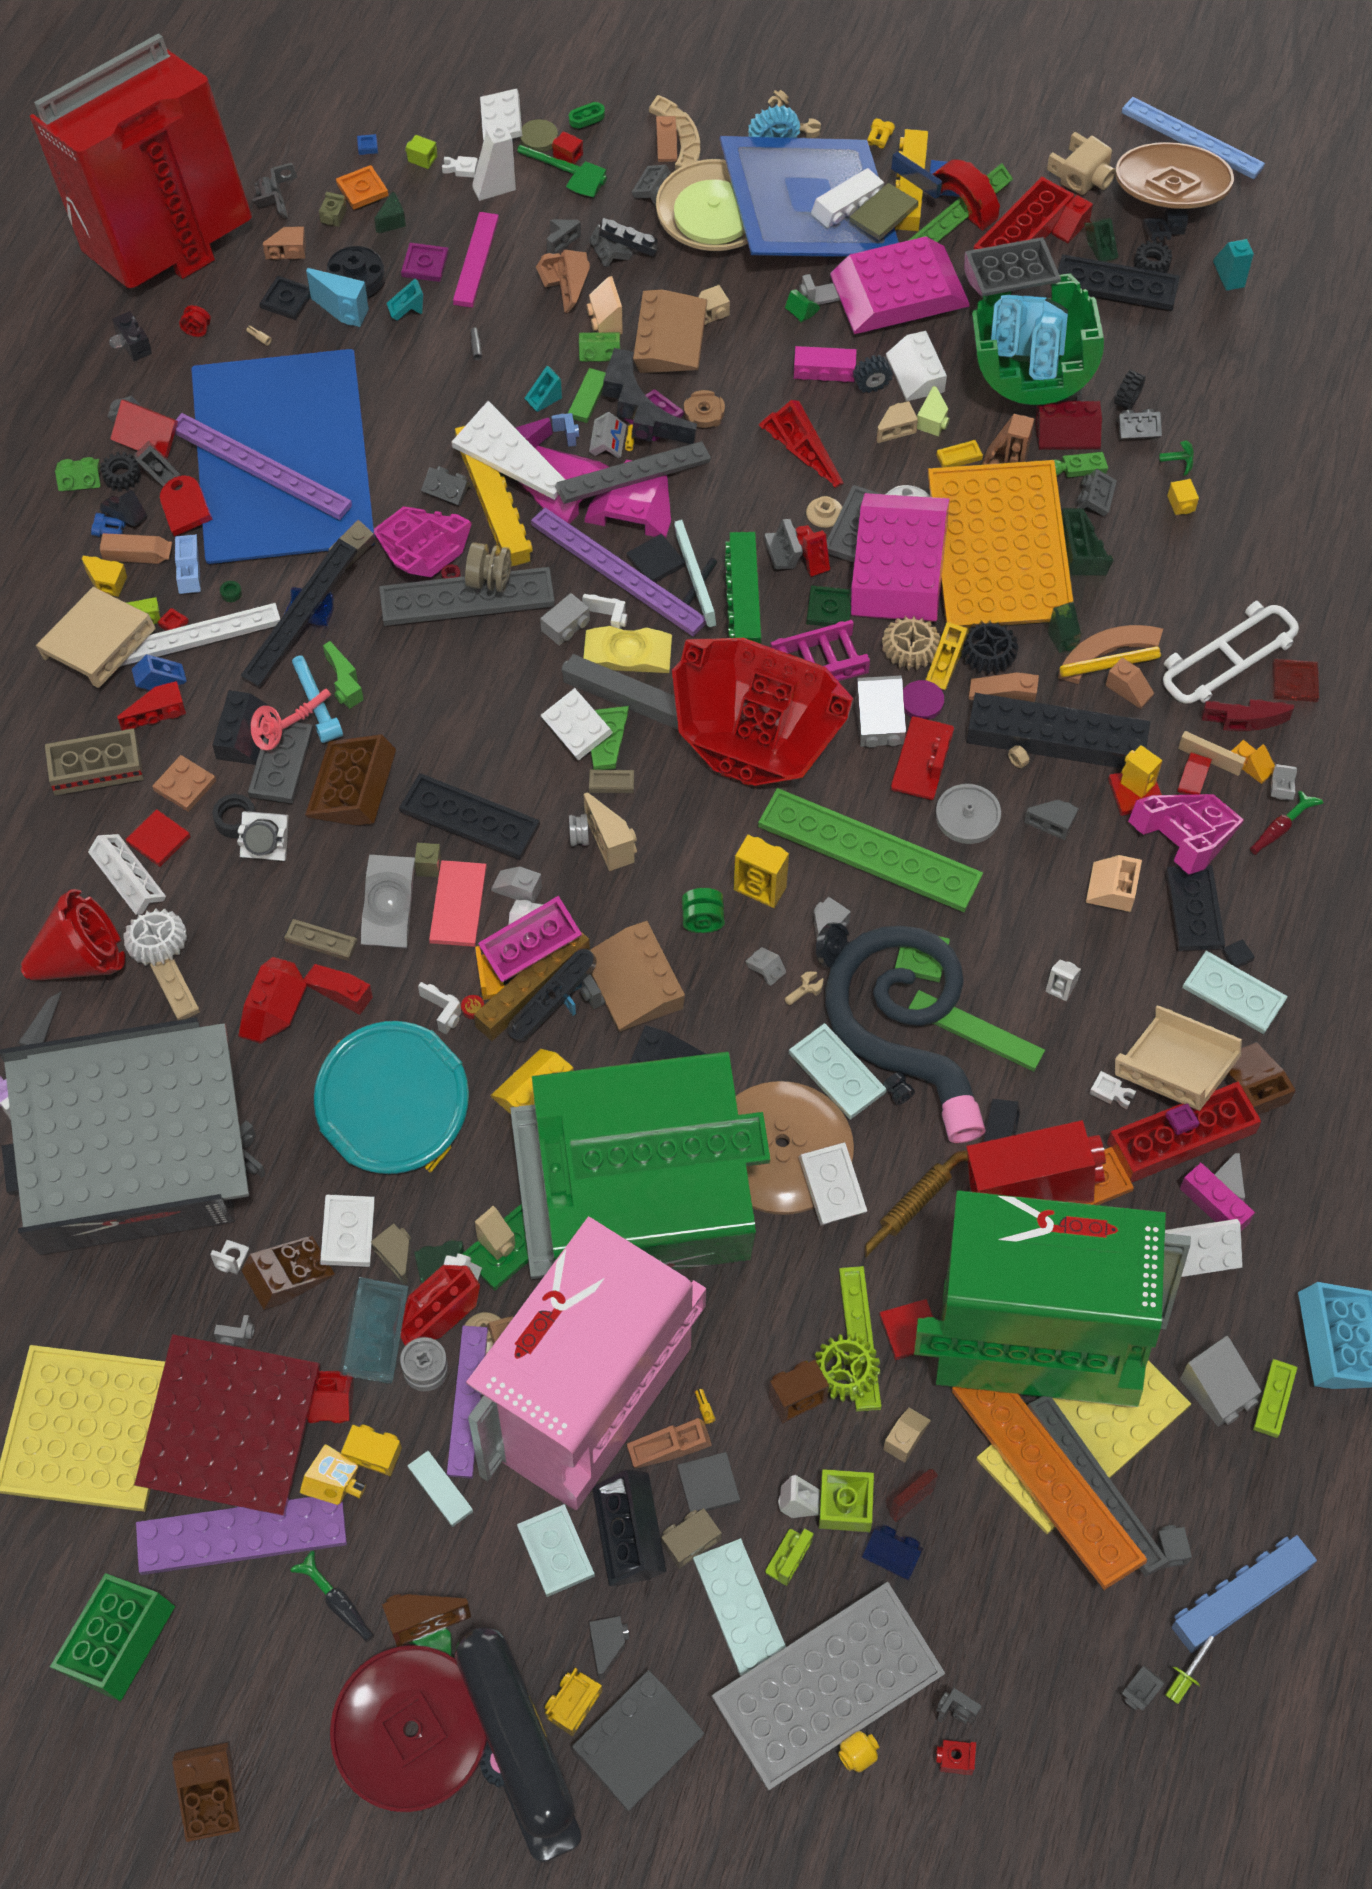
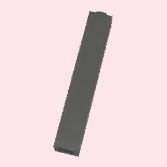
(620, 690)

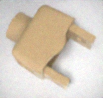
(1085, 166)

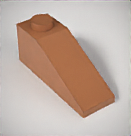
(572, 274)
(1012, 685)

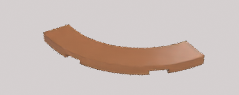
(1109, 641)

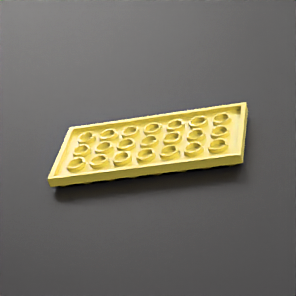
(1109, 1432)

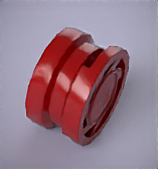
(194, 321)

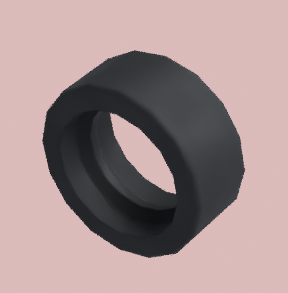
(226, 803)

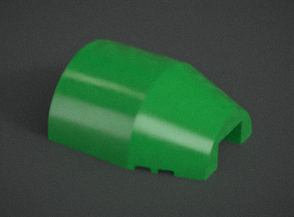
(1075, 368)

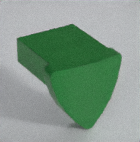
(801, 306)

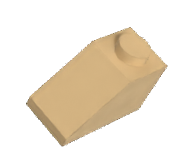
(897, 422)
(495, 1233)
(906, 1434)

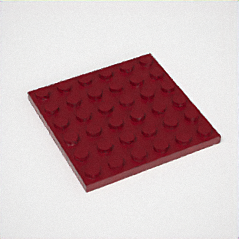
(227, 1425)

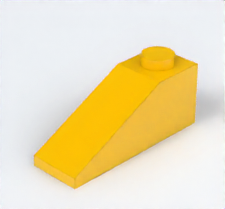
(947, 655)

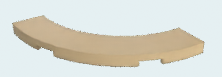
(685, 130)

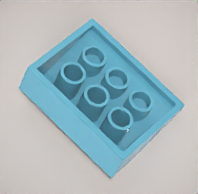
(1338, 1335)

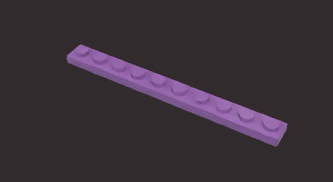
(262, 467)
(619, 571)

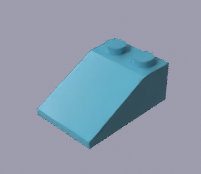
(339, 296)

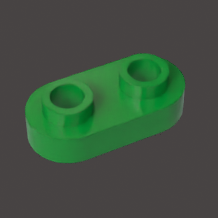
(586, 115)

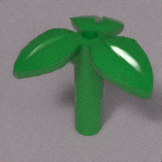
(1187, 455)

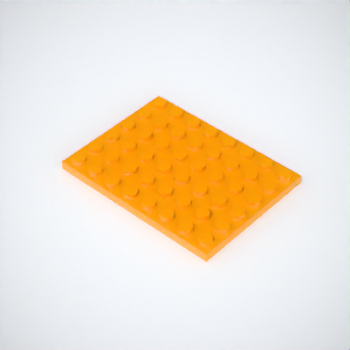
(1002, 543)

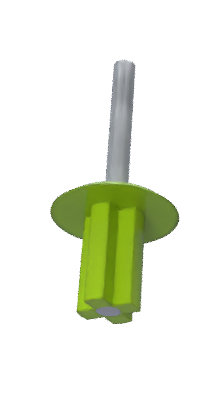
(1183, 1680)

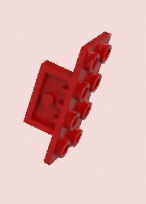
(922, 758)

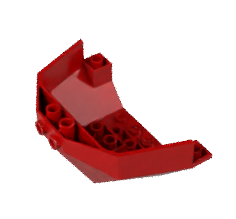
(756, 708)

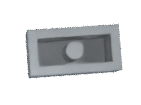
(565, 619)

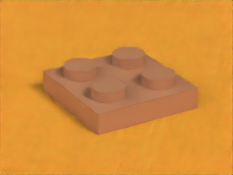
(184, 783)

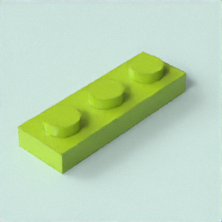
(1275, 1398)

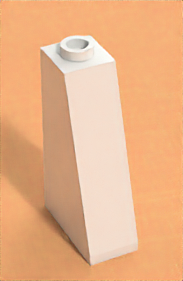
(495, 165)

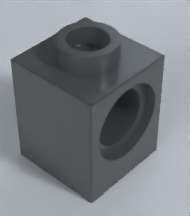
(1174, 1545)

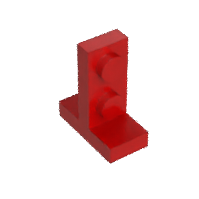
(814, 549)

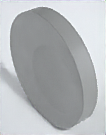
(968, 813)

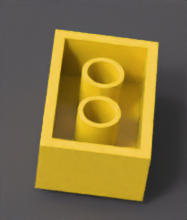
(761, 871)

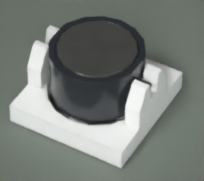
(262, 837)

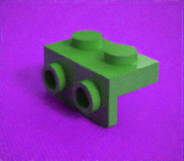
(78, 474)

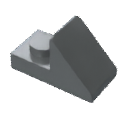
(562, 234)

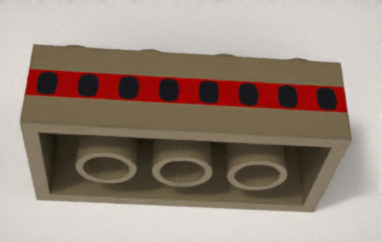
(94, 762)

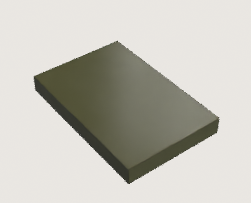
(883, 211)

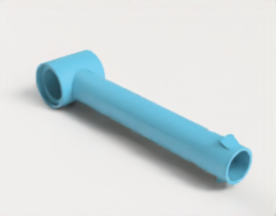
(328, 728)

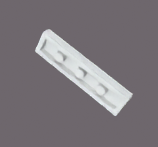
(122, 873)

